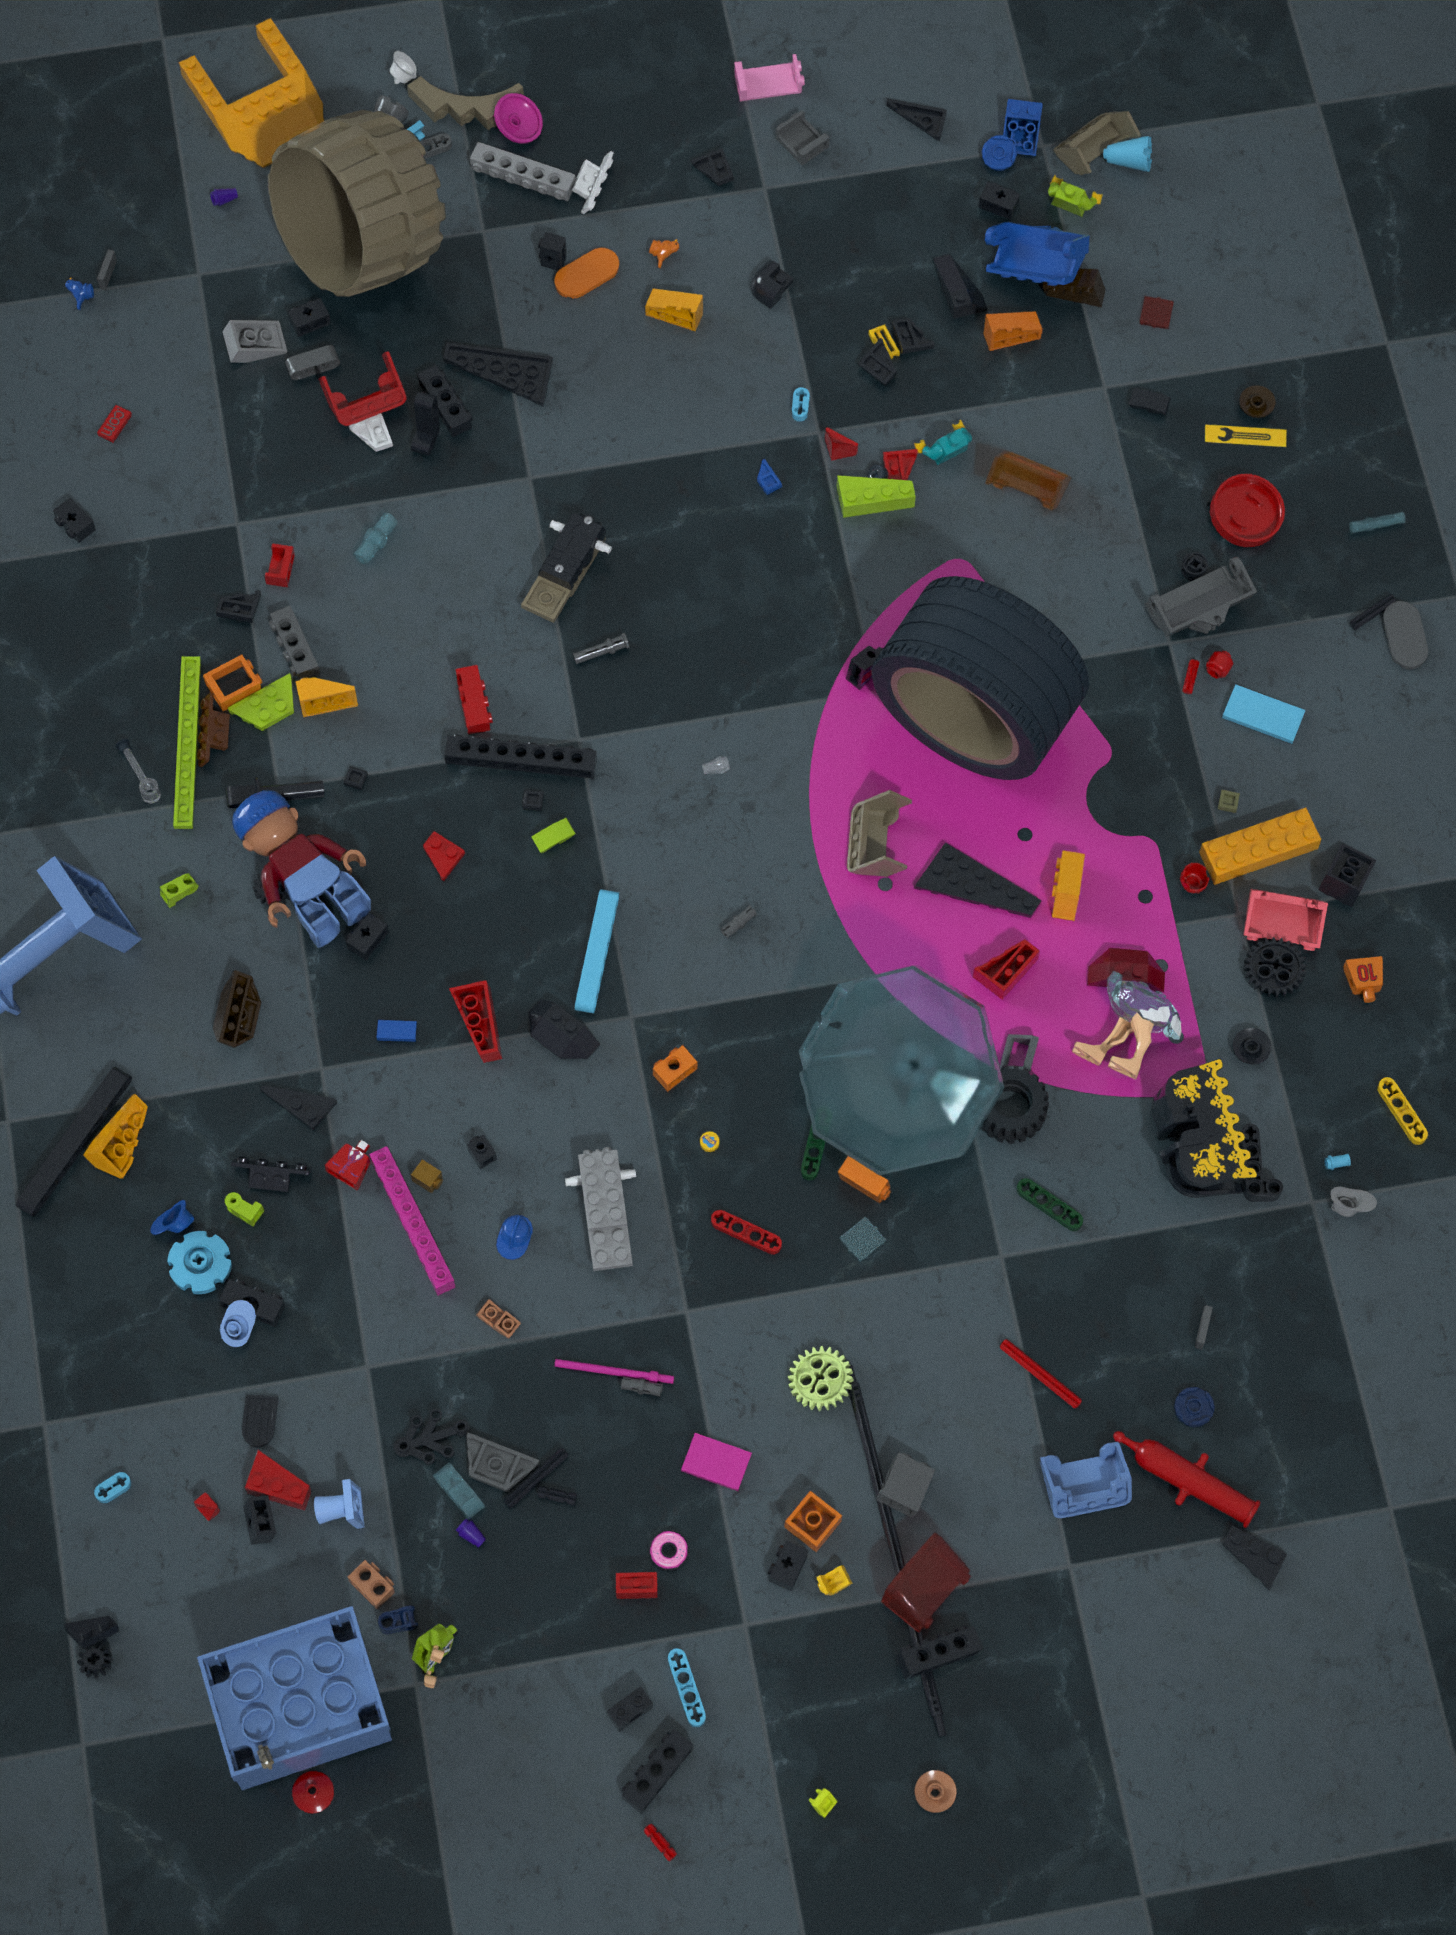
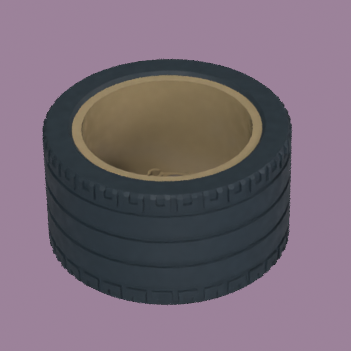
(980, 677)

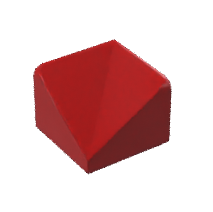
(207, 1506)

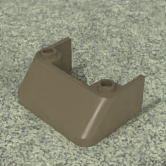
(1093, 138)
(869, 835)

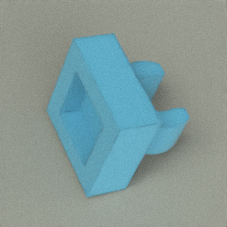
(416, 130)

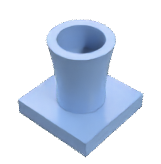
(339, 1506)

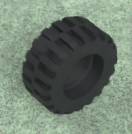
(1026, 1125)

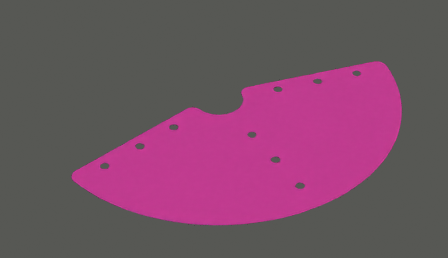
(868, 752)

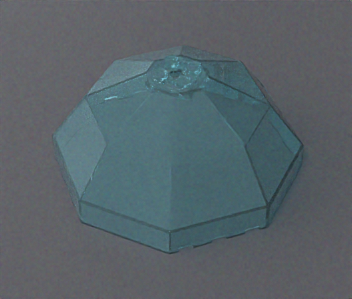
(862, 1076)

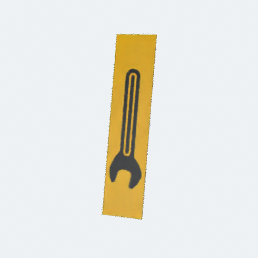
(1245, 435)

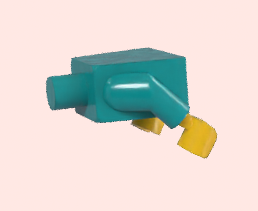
(948, 445)

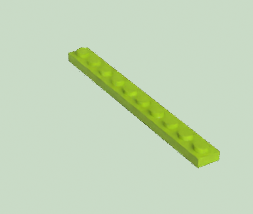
(187, 743)

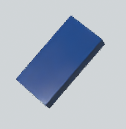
(396, 1030)

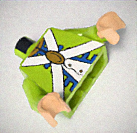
(431, 1649)

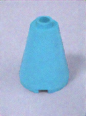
(1131, 153)

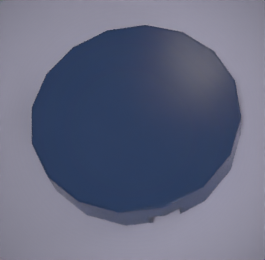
(1194, 1407)

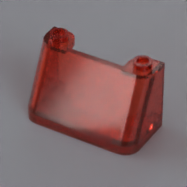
(926, 1583)

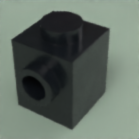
(481, 1151)

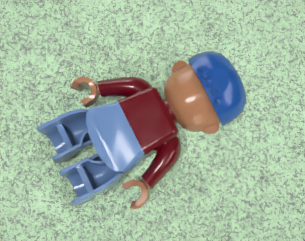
(298, 864)

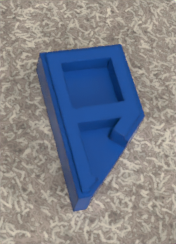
(767, 478)

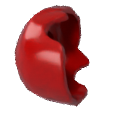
(1194, 878)

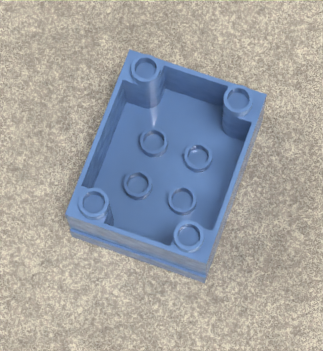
(297, 1692)

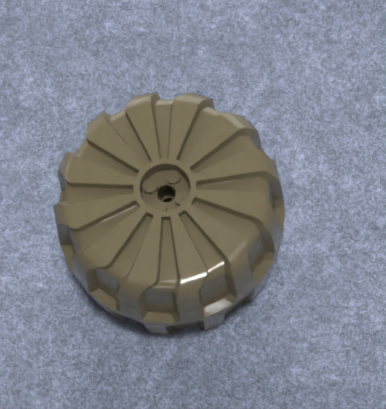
(356, 202)

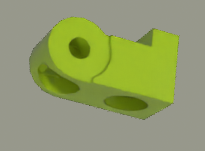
(178, 889)
(242, 1209)

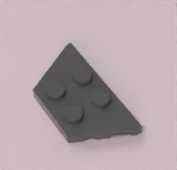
(497, 1464)

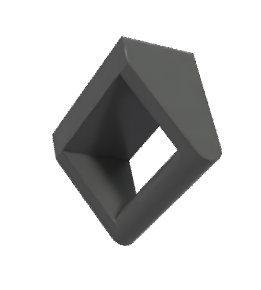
(1029, 1040)

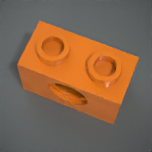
(670, 1078)

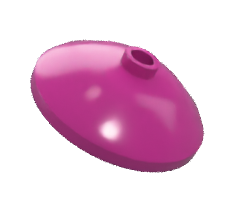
(522, 113)

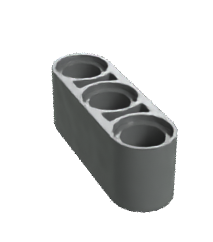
(312, 362)

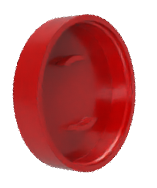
(1247, 510)

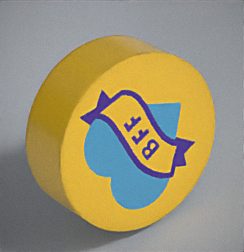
(709, 1141)

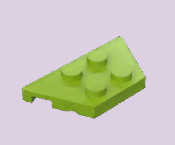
(267, 705)

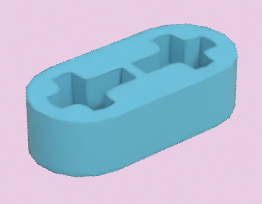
(802, 404)
(115, 1491)

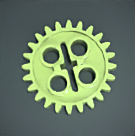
(805, 1370)

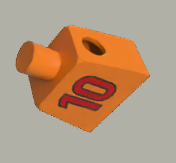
(1365, 976)

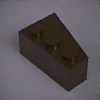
(1085, 288)

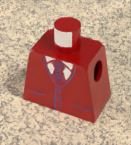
(350, 1164)

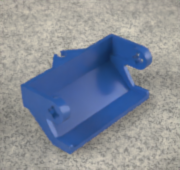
(1036, 252)

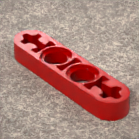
(744, 1235)

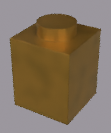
(427, 1176)

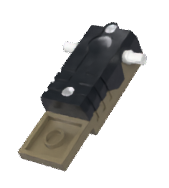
(565, 565)

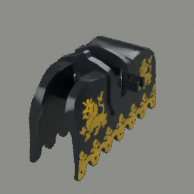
(1208, 1146)

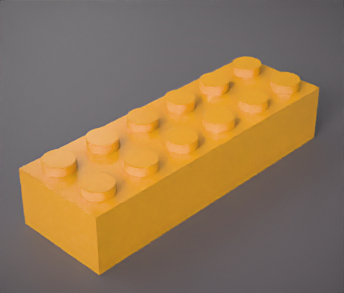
(1260, 846)

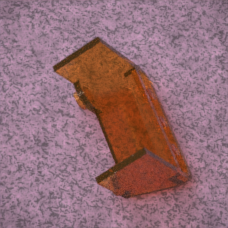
(1028, 477)

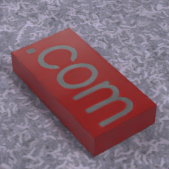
(114, 423)

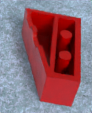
(276, 1482)

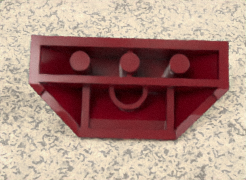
(1132, 964)

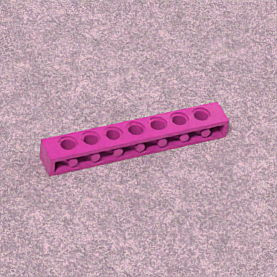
(412, 1221)

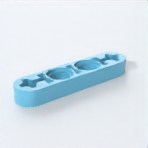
(687, 1687)

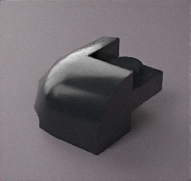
(770, 283)

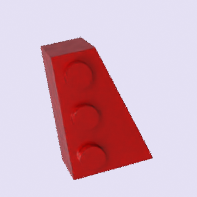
(473, 699)
(1006, 970)

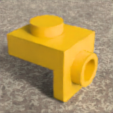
(834, 1581)

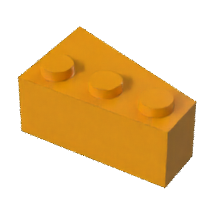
(675, 308)
(1068, 885)

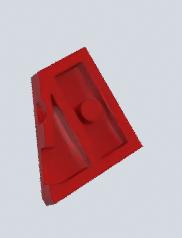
(899, 463)

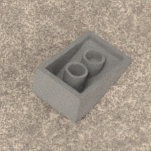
(253, 340)

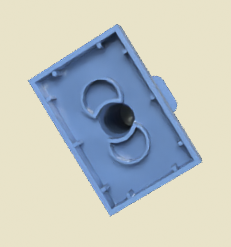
(85, 909)

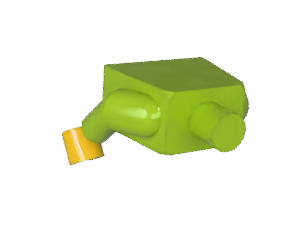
(1071, 197)

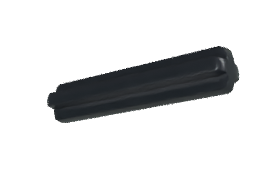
(1372, 612)

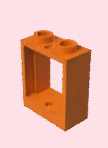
(232, 665)

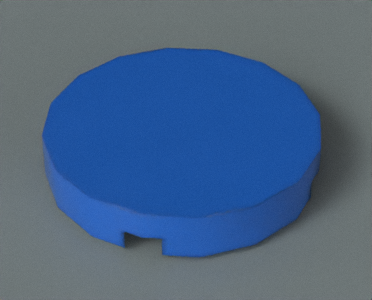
(999, 153)

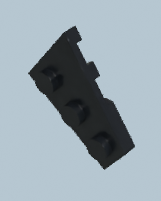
(1259, 1557)

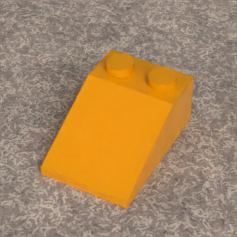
(324, 696)

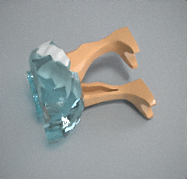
(1140, 1013)

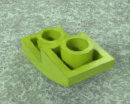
(553, 835)

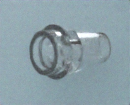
(716, 766)

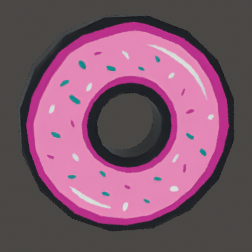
(672, 1539)

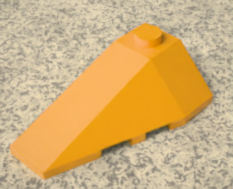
(115, 1143)

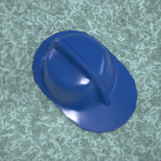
(174, 1219)
(514, 1237)

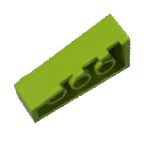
(873, 495)

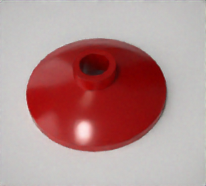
(313, 1802)

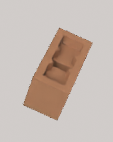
(367, 1587)

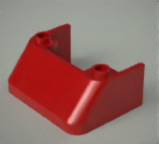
(389, 397)

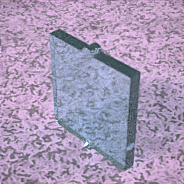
(862, 1239)

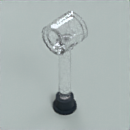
(146, 783)

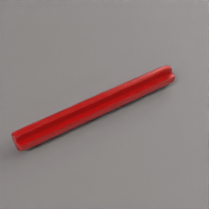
(1040, 1373)

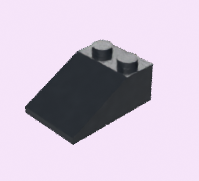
(1347, 875)

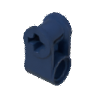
(399, 1620)

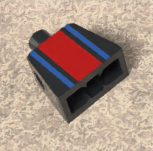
(861, 666)

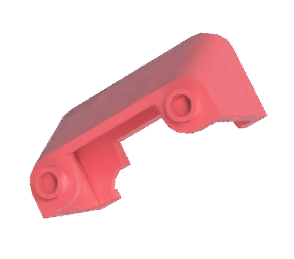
(1285, 917)

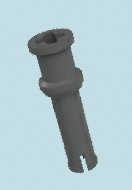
(608, 646)

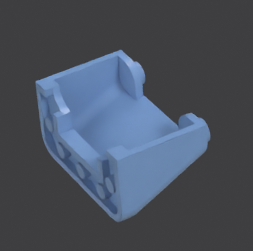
(1087, 1483)

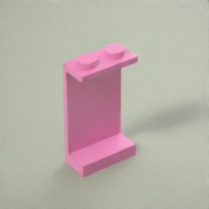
(769, 80)

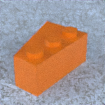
(1011, 329)

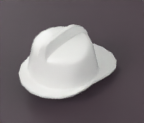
(402, 68)

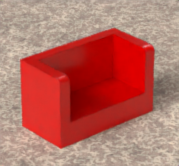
(280, 565)
(636, 1585)

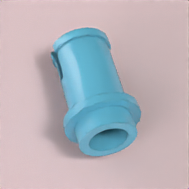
(1337, 1161)

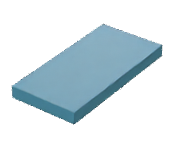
(1263, 714)

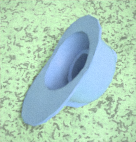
(237, 1323)

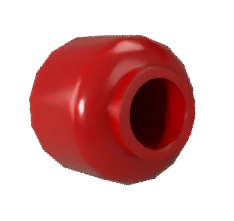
(1219, 664)

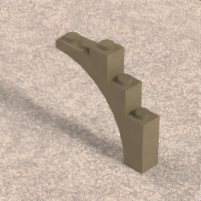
(461, 108)

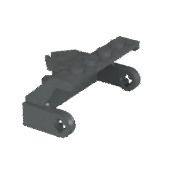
(1203, 601)

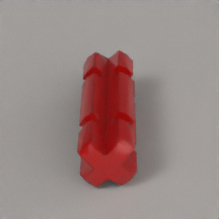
(1190, 676)
(660, 1842)

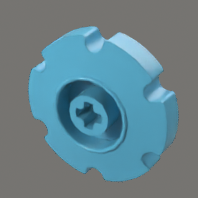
(213, 1267)

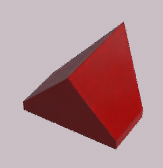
(839, 445)

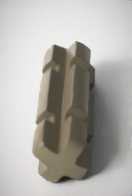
(265, 1757)

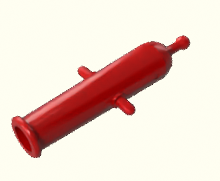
(1190, 1478)

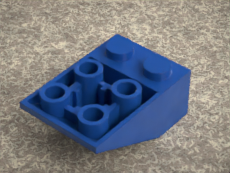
(1023, 125)

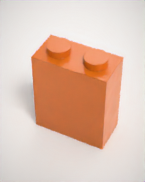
(864, 1180)

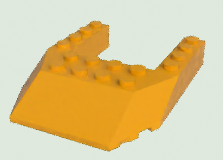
(267, 116)

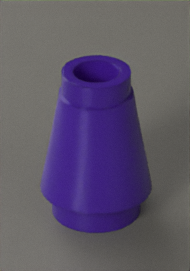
(223, 196)
(471, 1533)

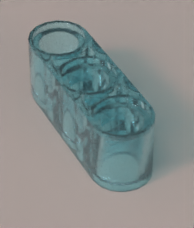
(458, 1491)

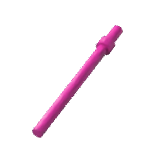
(652, 1376)

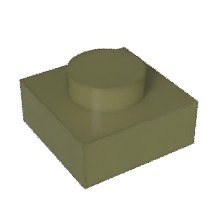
(1228, 801)

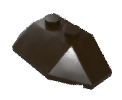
(237, 1010)

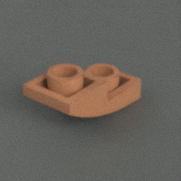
(498, 1319)

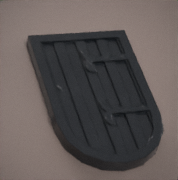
(259, 1419)

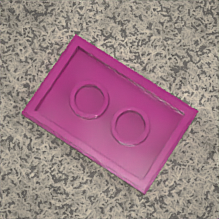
(716, 1462)

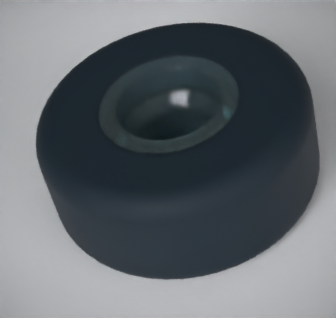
(878, 470)

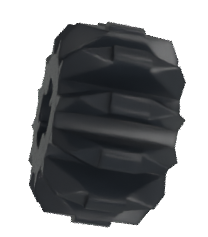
(101, 1664)

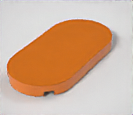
(586, 273)

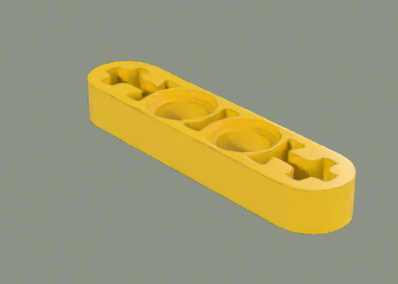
(1399, 1112)

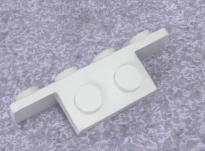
(589, 180)

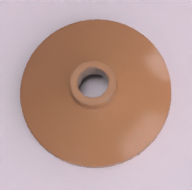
(939, 1781)

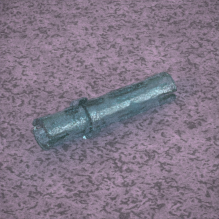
(1377, 522)

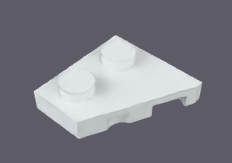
(373, 432)

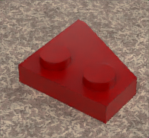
(443, 854)

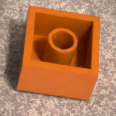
(813, 1521)

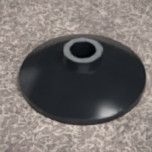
(1256, 1039)

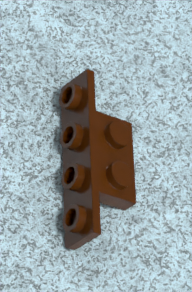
(213, 730)

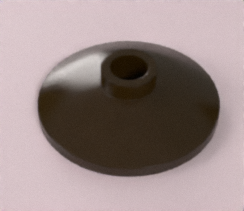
(1257, 395)

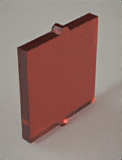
(1156, 312)

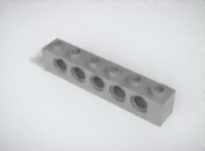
(493, 160)

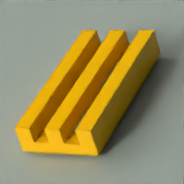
(877, 330)

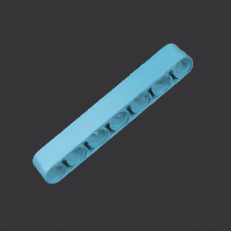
(597, 951)

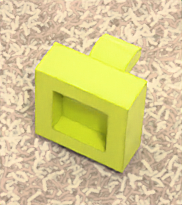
(824, 1802)

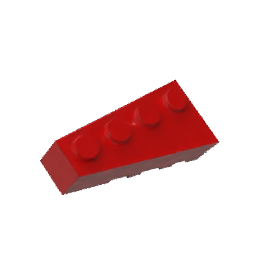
(479, 1017)

